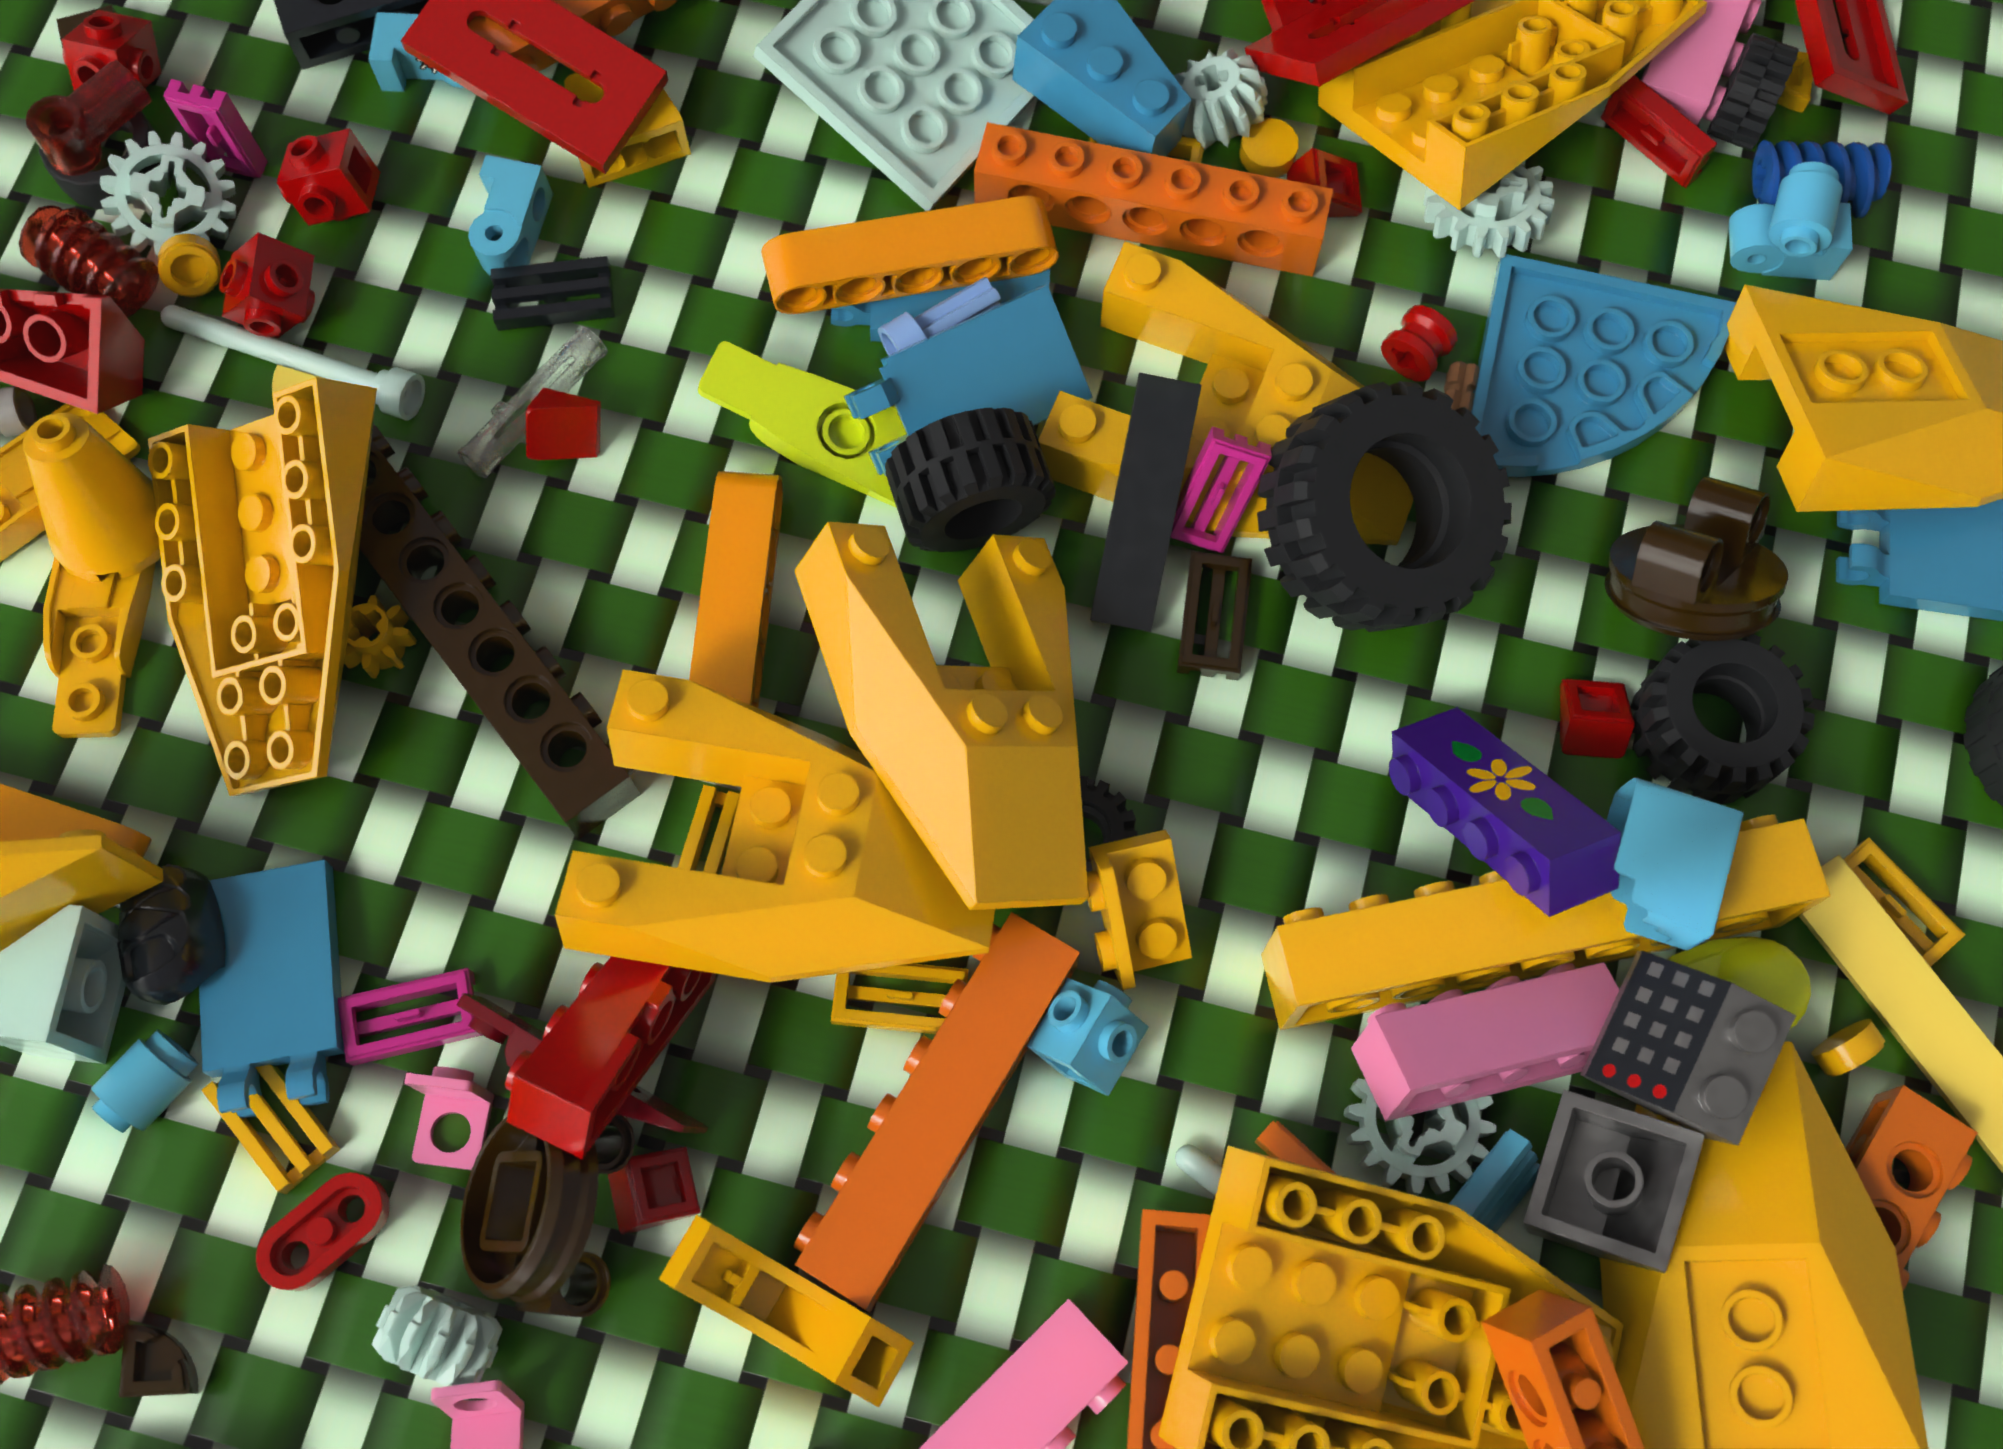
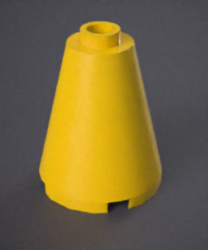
(90, 499)

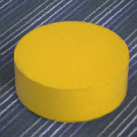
(1269, 148)
(189, 265)
(1849, 1048)

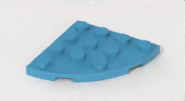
(1587, 363)

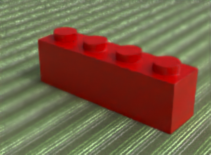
(70, 348)
(599, 1049)

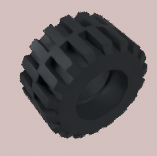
(969, 479)
(1754, 684)

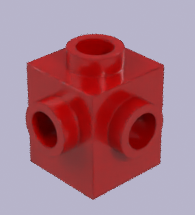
(109, 38)
(328, 177)
(268, 286)

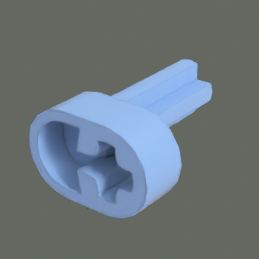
(957, 308)

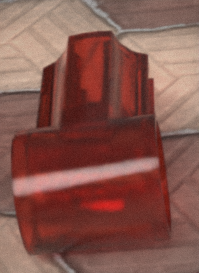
(76, 125)

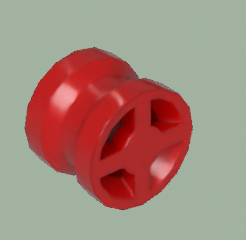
(1419, 343)

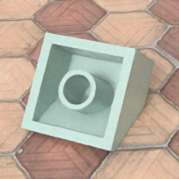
(62, 987)

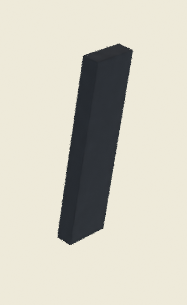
(1145, 501)

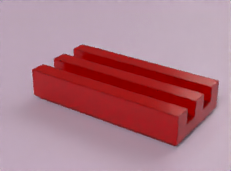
(1658, 131)

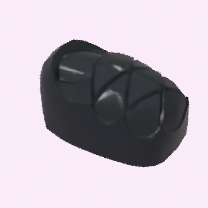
(171, 937)

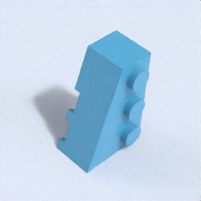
(1101, 76)

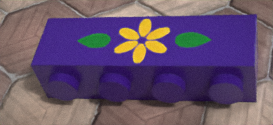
(1506, 811)

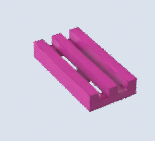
(218, 126)
(1234, 451)
(352, 1030)

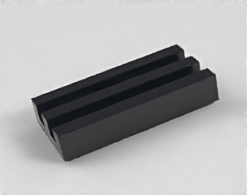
(552, 284)

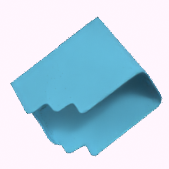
(1671, 861)

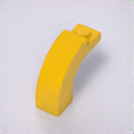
(787, 1311)

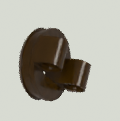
(1704, 574)
(532, 1216)

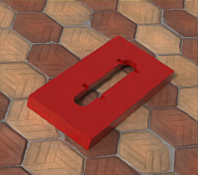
(1327, 45)
(1870, 69)
(584, 129)

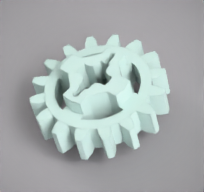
(146, 188)
(1499, 217)
(1443, 1136)

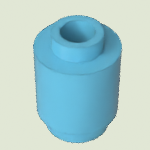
(1806, 209)
(143, 1082)

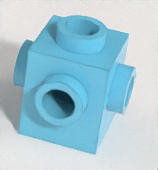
(1089, 1034)

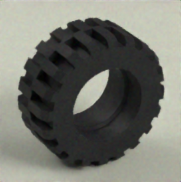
(1453, 492)

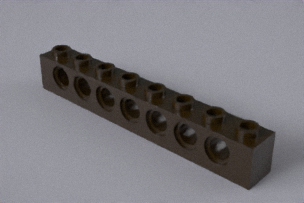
(580, 793)

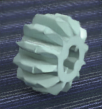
(1224, 97)
(437, 1336)

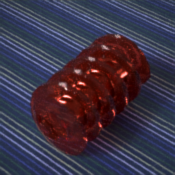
(87, 257)
(62, 1324)

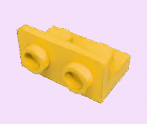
(1139, 905)

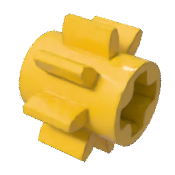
(387, 647)

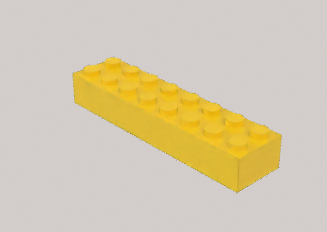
(1487, 932)

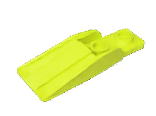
(802, 417)

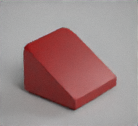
(1330, 172)
(562, 426)
(1594, 718)
(654, 1190)

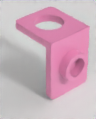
(448, 1093)
(482, 1423)

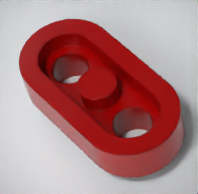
(324, 1229)

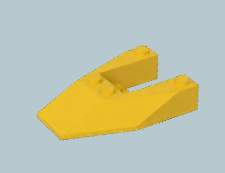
(1252, 387)
(966, 751)
(814, 867)

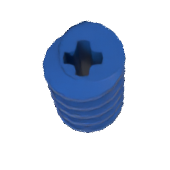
(1861, 169)

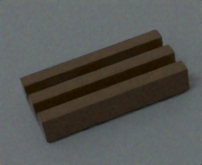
(1208, 662)

